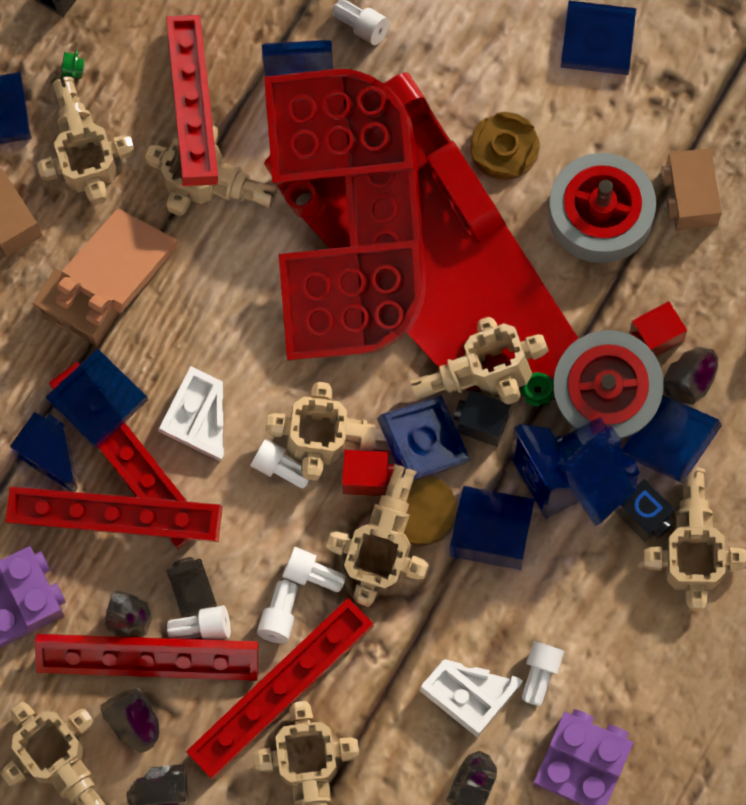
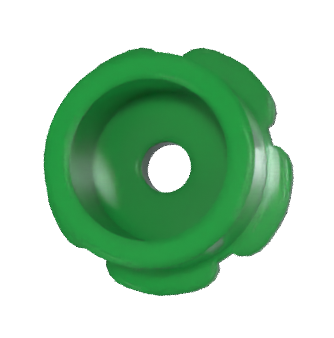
(72, 65)
(545, 383)

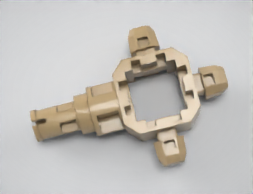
(78, 130)
(231, 181)
(468, 369)
(348, 433)
(387, 522)
(693, 526)
(69, 773)
(308, 787)

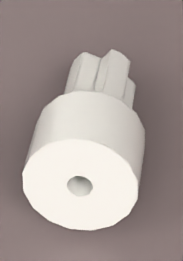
(365, 23)
(272, 460)
(303, 567)
(277, 620)
(210, 624)
(543, 662)

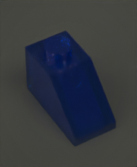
(47, 449)

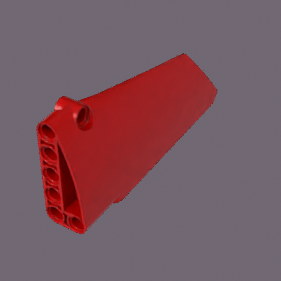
(468, 250)

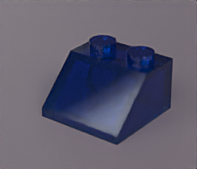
(597, 469)
(491, 527)

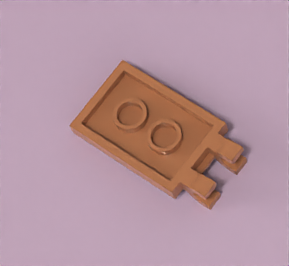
(114, 265)

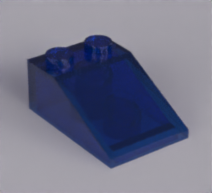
(536, 458)

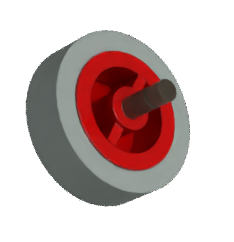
(601, 207)
(611, 379)

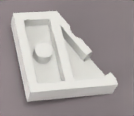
(197, 414)
(469, 693)

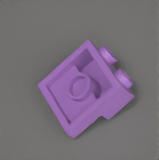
(26, 595)
(584, 760)

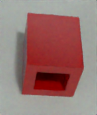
(659, 329)
(366, 472)

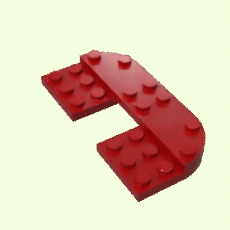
(374, 290)

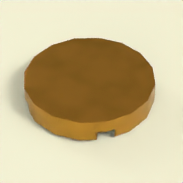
(504, 146)
(430, 510)

